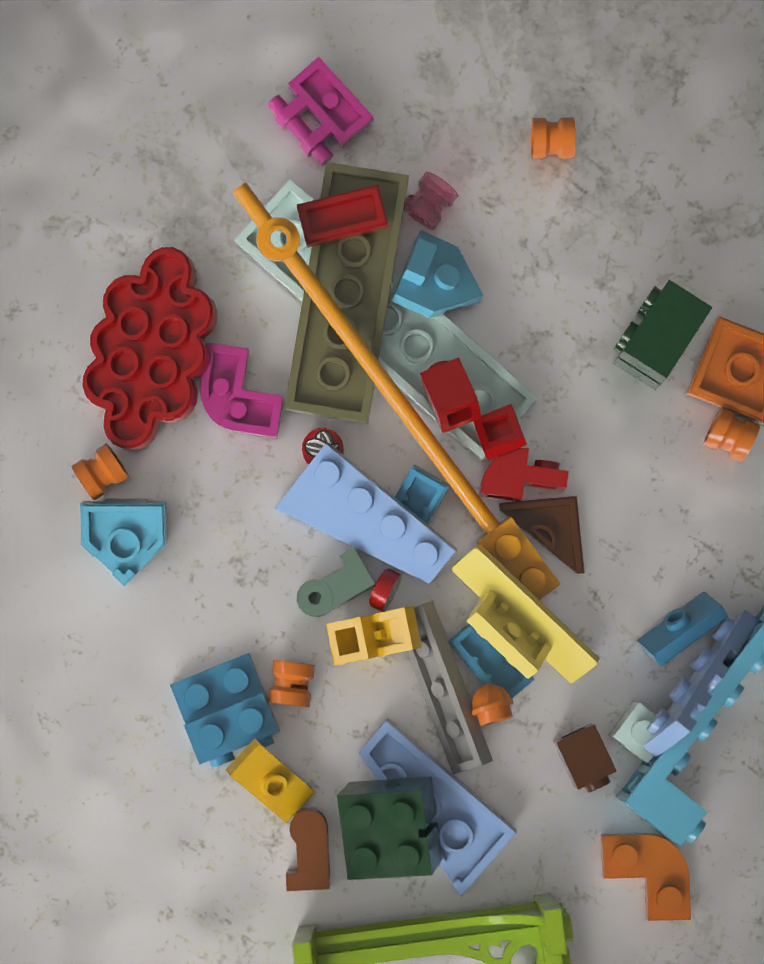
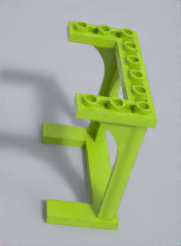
(536, 924)

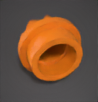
(491, 705)

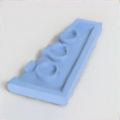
(358, 511)
(693, 694)
(467, 826)

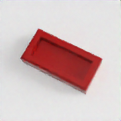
(342, 216)

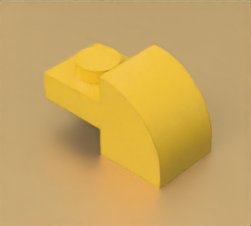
(374, 635)

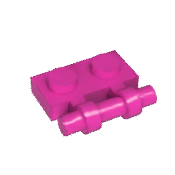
(329, 102)

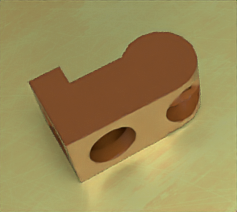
(311, 837)

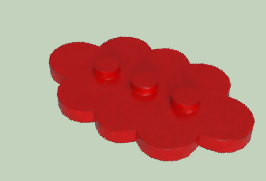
(150, 349)

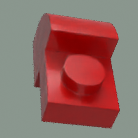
(510, 473)

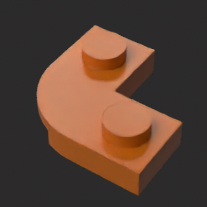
(656, 861)

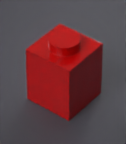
(450, 394)

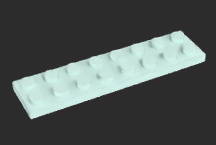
(409, 339)

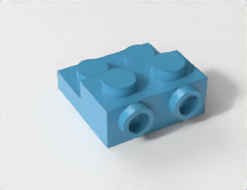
(225, 710)

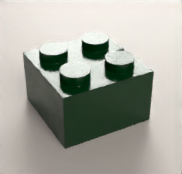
(666, 329)
(384, 825)

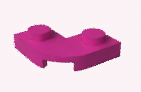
(227, 401)

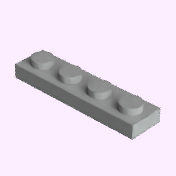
(447, 694)

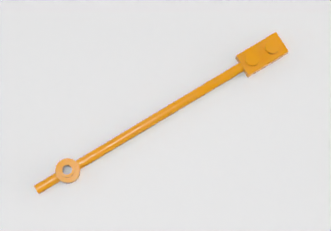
(502, 539)

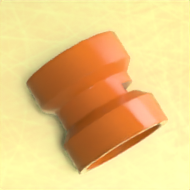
(553, 138)
(731, 435)
(101, 472)
(291, 683)

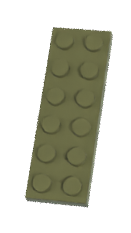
(358, 278)

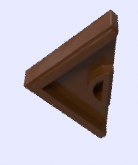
(553, 525)

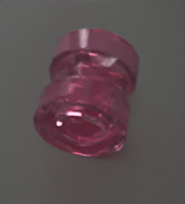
(430, 201)

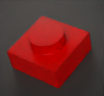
(499, 432)

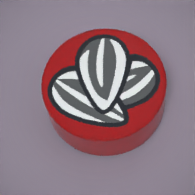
(317, 439)
(385, 589)

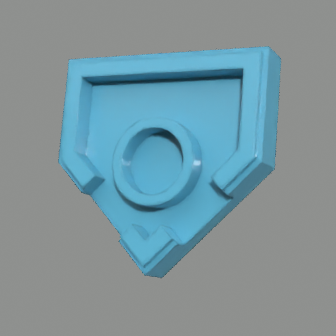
(435, 278)
(123, 533)

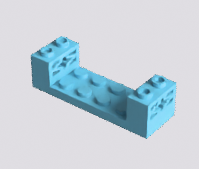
(650, 792)

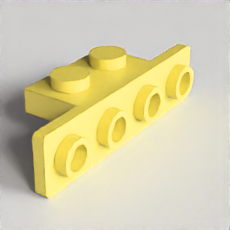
(520, 622)

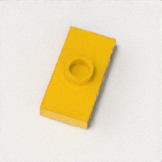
(270, 780)

